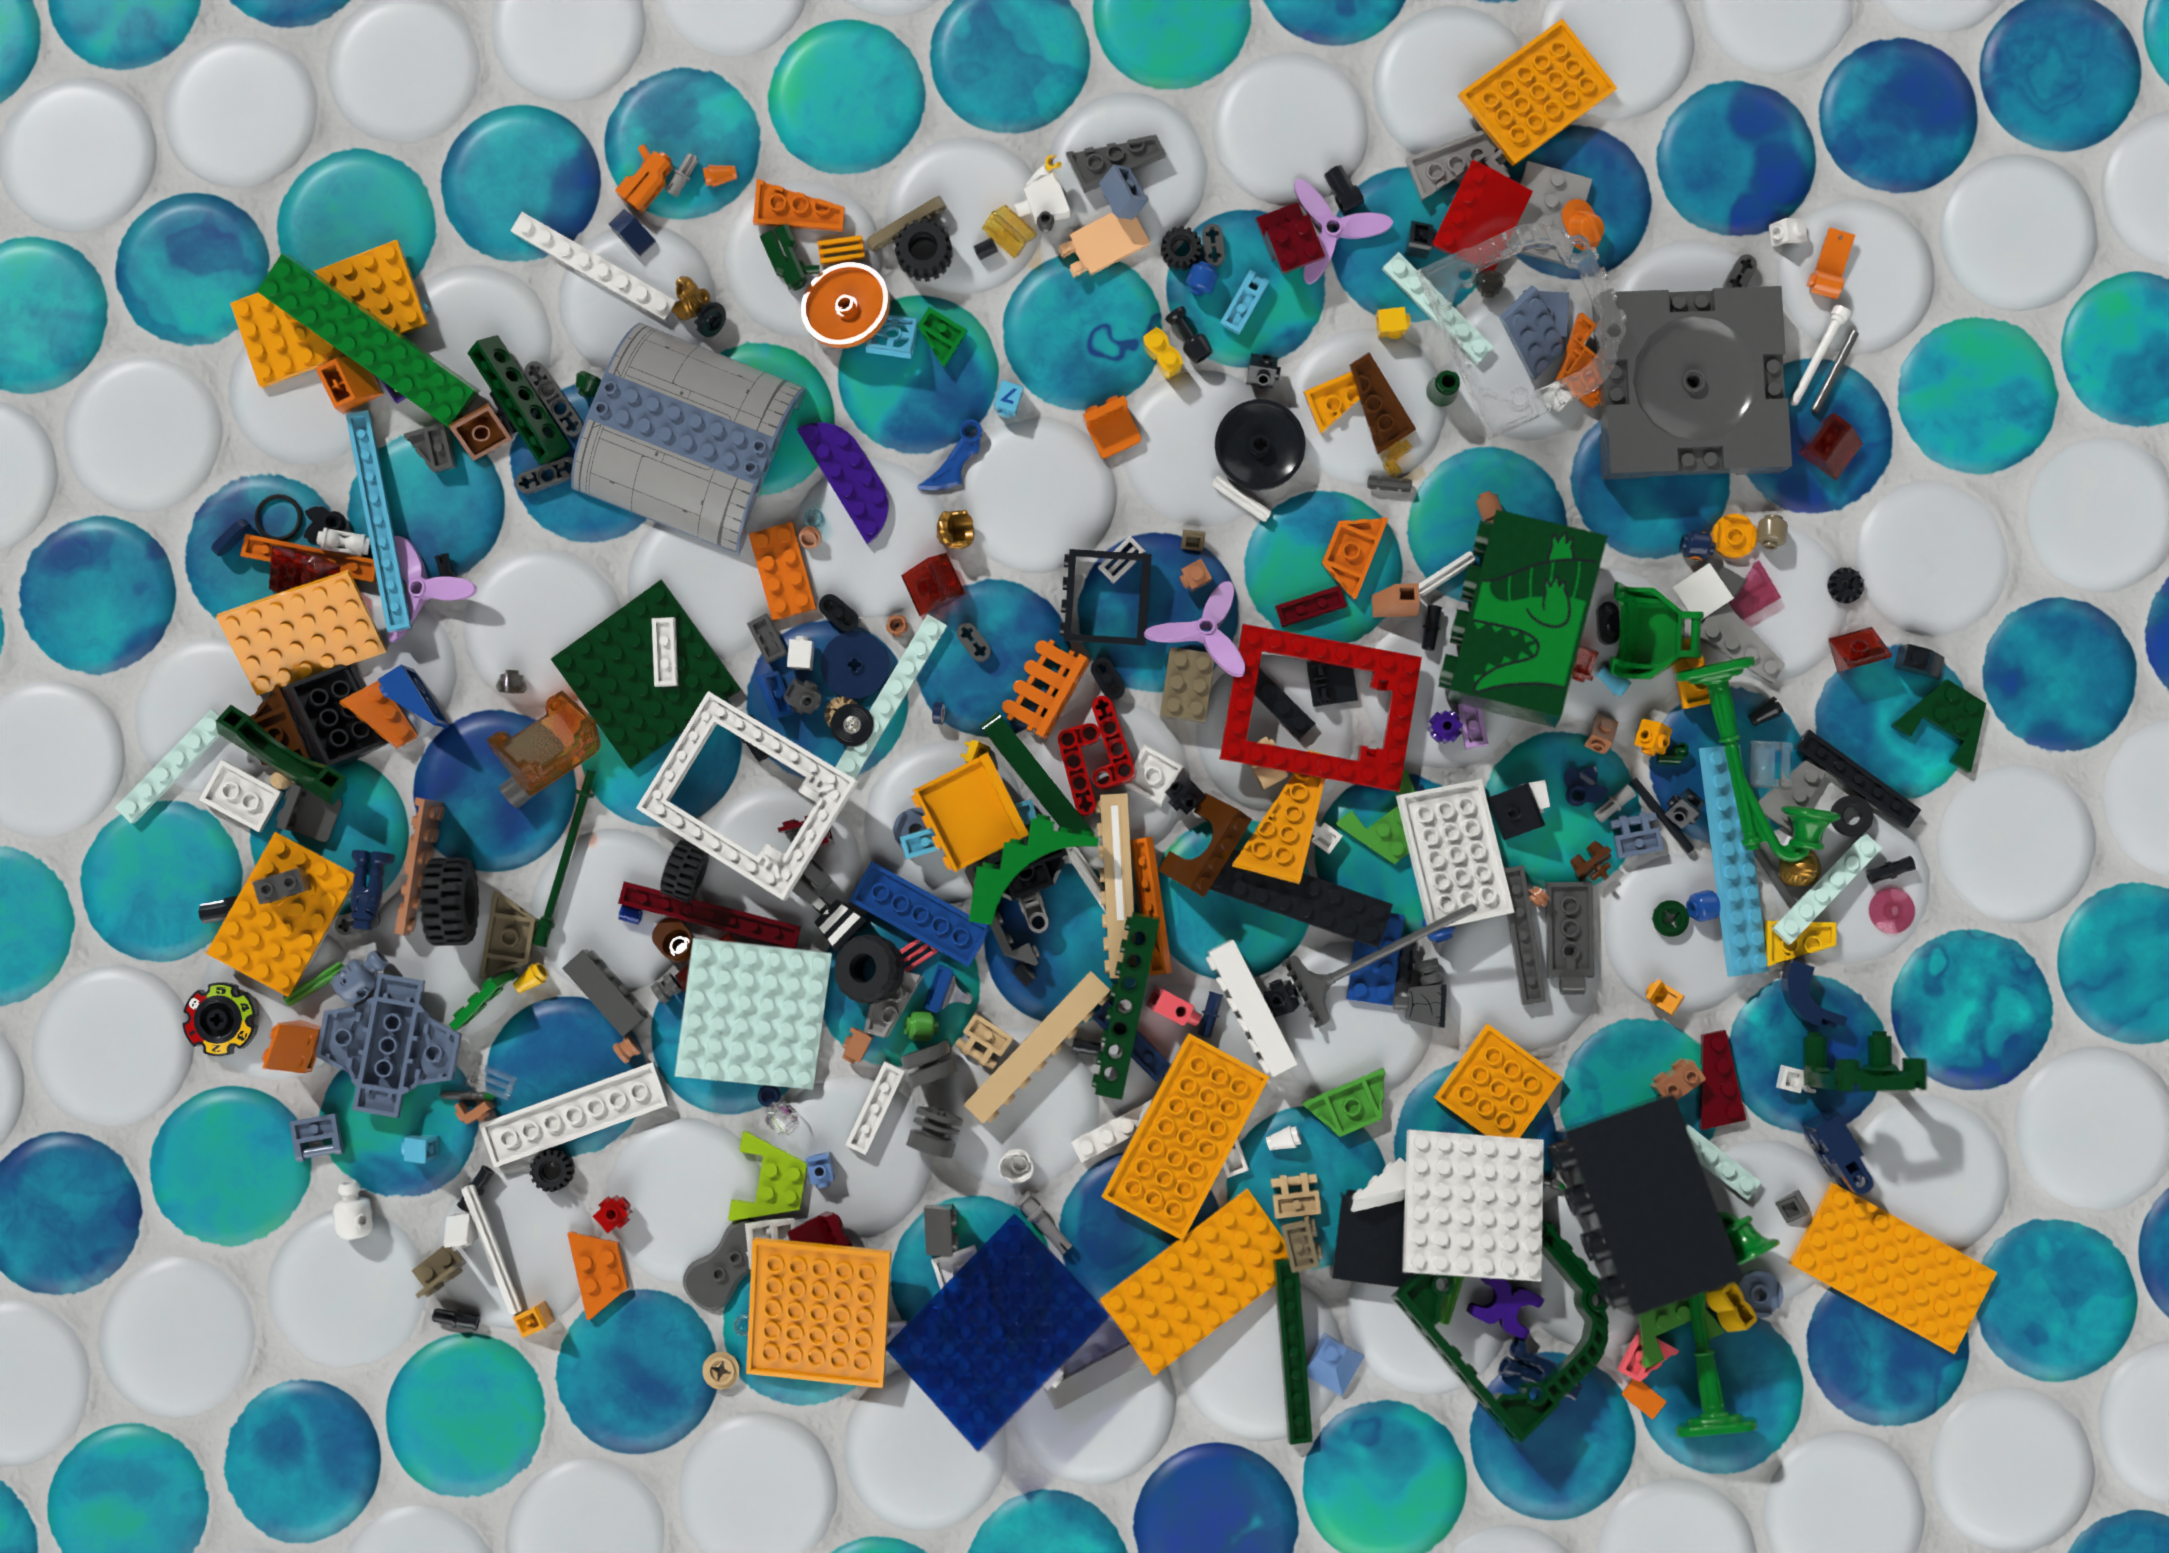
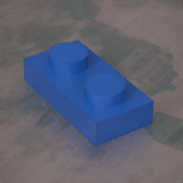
(773, 692)

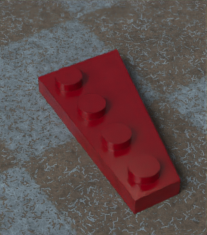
(1720, 1091)

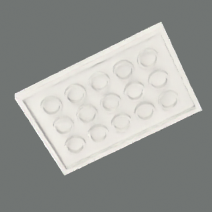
(1455, 852)

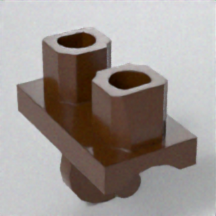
(1599, 856)

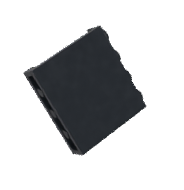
(1370, 1244)

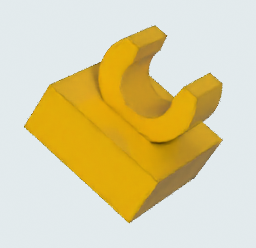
(975, 750)

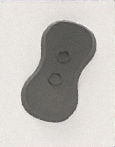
(714, 1278)

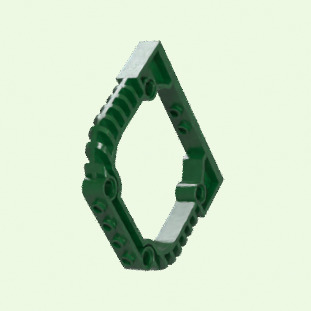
(1517, 1411)

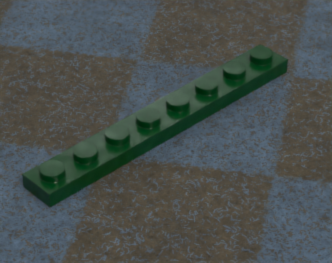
(1292, 1353)

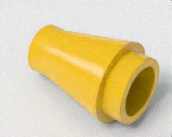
(532, 977)

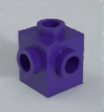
(1436, 728)

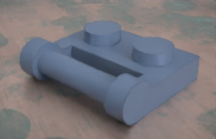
(316, 1129)

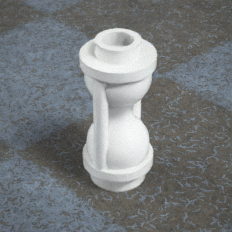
(354, 543)

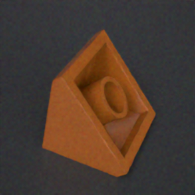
(481, 431)

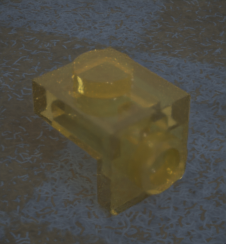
(1397, 450)

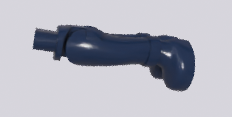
(366, 901)
(1518, 1350)

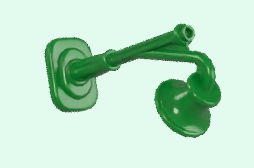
(1807, 822)
(1714, 1419)

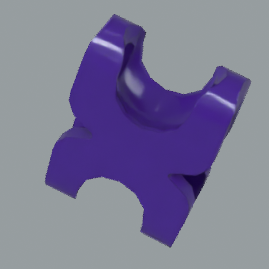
(1505, 1306)

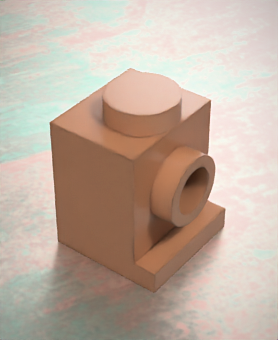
(856, 1046)

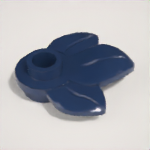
(1586, 784)

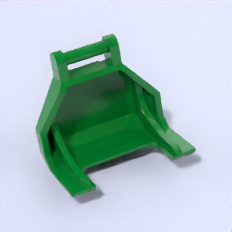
(1651, 633)

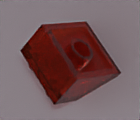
(933, 584)

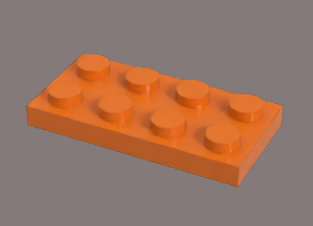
(782, 571)

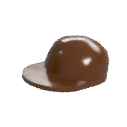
(673, 940)

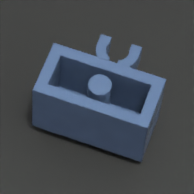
(1123, 192)

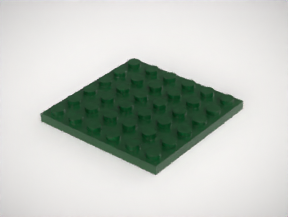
(615, 675)

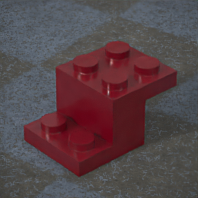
(1290, 238)

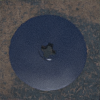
(865, 679)

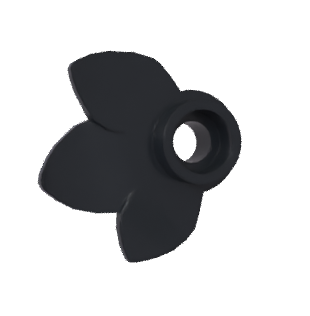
(322, 518)

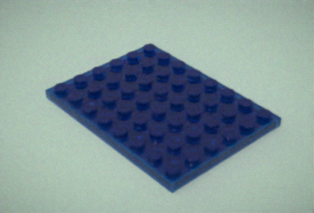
(997, 1332)

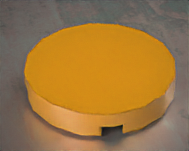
(1734, 536)

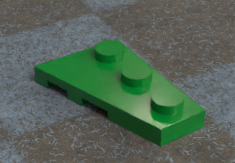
(491, 989)

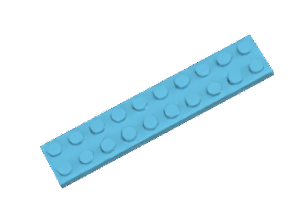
(1733, 870)

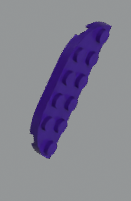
(849, 476)

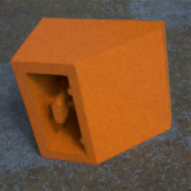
(348, 383)

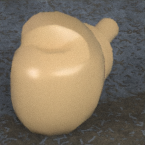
(280, 781)

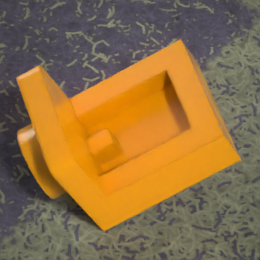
(1664, 997)

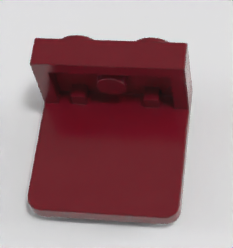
(821, 1230)

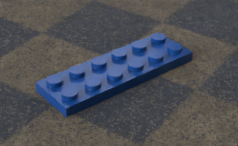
(919, 914)

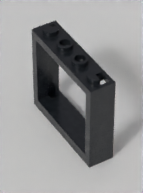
(1067, 604)

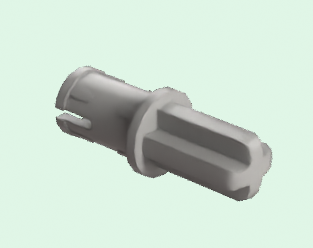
(682, 175)
(1614, 803)

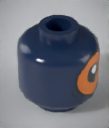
(1697, 545)

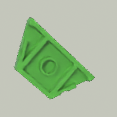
(1350, 1104)

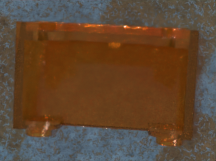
(548, 745)

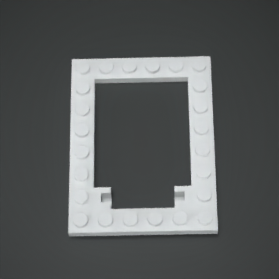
(822, 784)

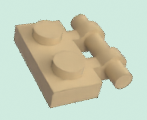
(986, 1034)
(1295, 1203)

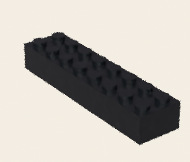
(1309, 902)

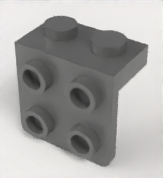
(308, 814)

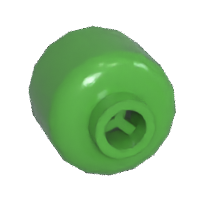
(920, 1026)

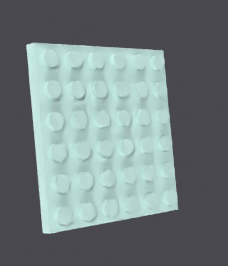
(752, 1014)

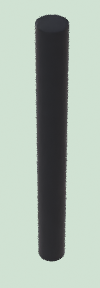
(1660, 813)

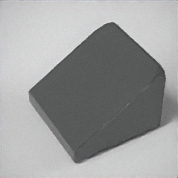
(1731, 580)
(1793, 1206)

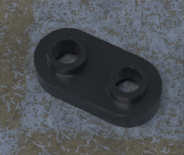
(839, 613)
(1108, 678)

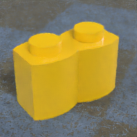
(1166, 357)
(1731, 1308)

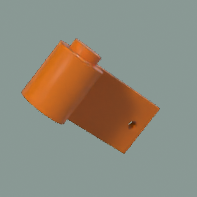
(1831, 264)

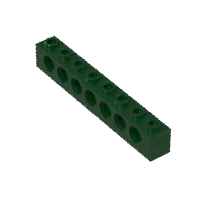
(1114, 1086)

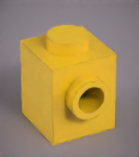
(1392, 322)

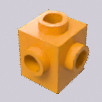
(1652, 737)

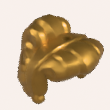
(690, 298)
(955, 529)
(1800, 872)

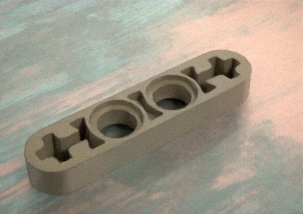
(890, 232)

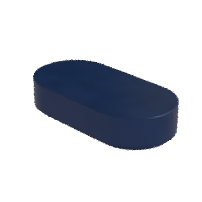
(231, 537)

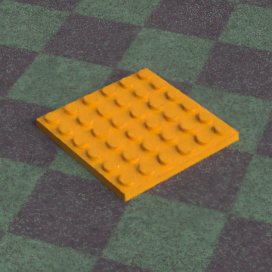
(818, 1312)

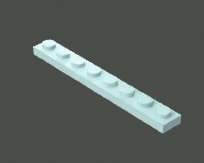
(894, 692)

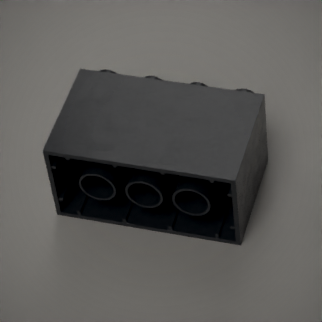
(1644, 1206)

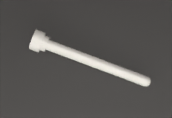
(1839, 316)

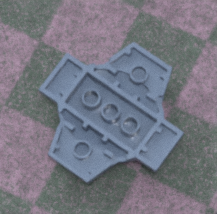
(389, 1045)

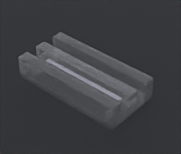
(509, 1087)

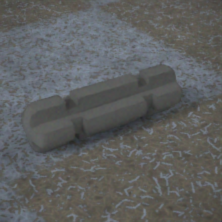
(1389, 483)

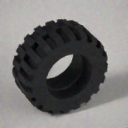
(449, 901)

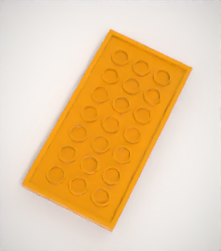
(285, 347)
(1185, 1136)
(1892, 1267)
(1197, 1282)

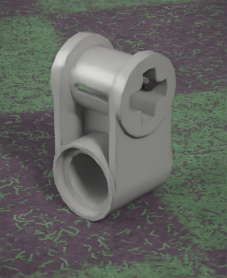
(1033, 910)

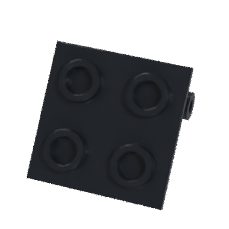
(1331, 684)

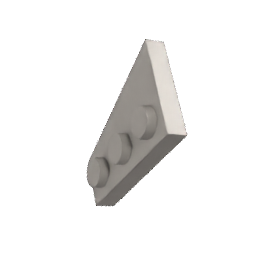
(885, 1014)

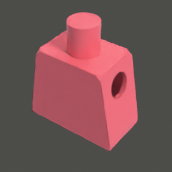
(1167, 1003)

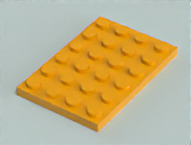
(1537, 92)
(301, 632)
(281, 937)

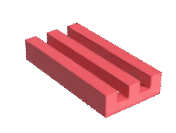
(915, 953)

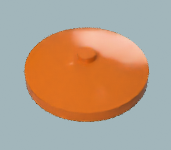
(845, 305)

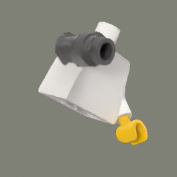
(1044, 197)

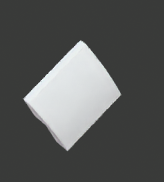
(767, 1229)

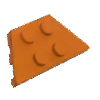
(1352, 552)
(598, 1270)

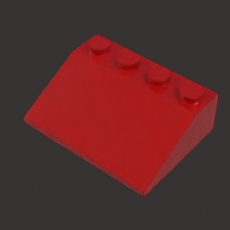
(1481, 210)

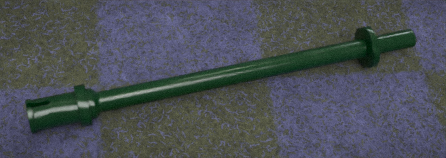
(546, 922)

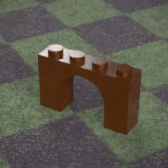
(1201, 872)

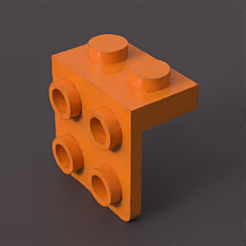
(1111, 427)

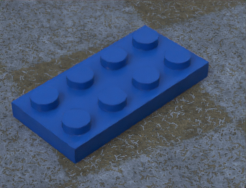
(1376, 981)

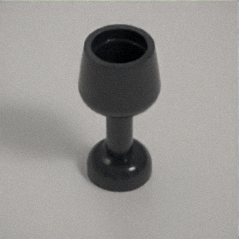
(1197, 346)

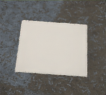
(1703, 591)

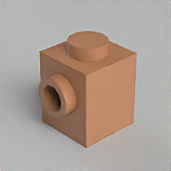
(1195, 576)

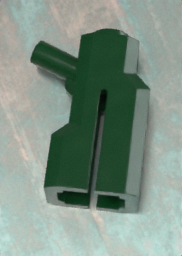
(794, 269)

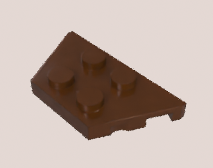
(279, 722)

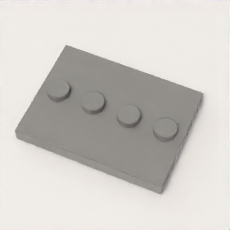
(1551, 191)

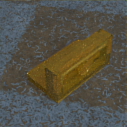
(1008, 230)

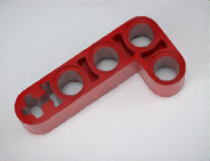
(1110, 741)
(1080, 771)

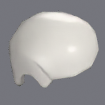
(1016, 1166)

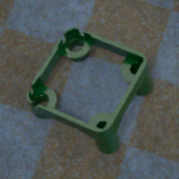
(1877, 1075)

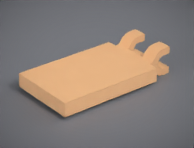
(1104, 243)

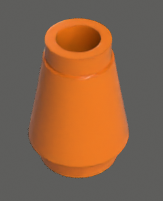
(719, 174)

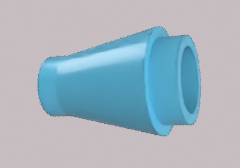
(1613, 683)

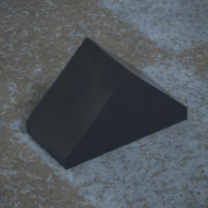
(1419, 240)

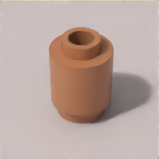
(1487, 505)

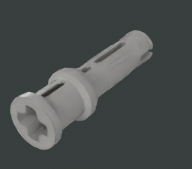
(1036, 1214)

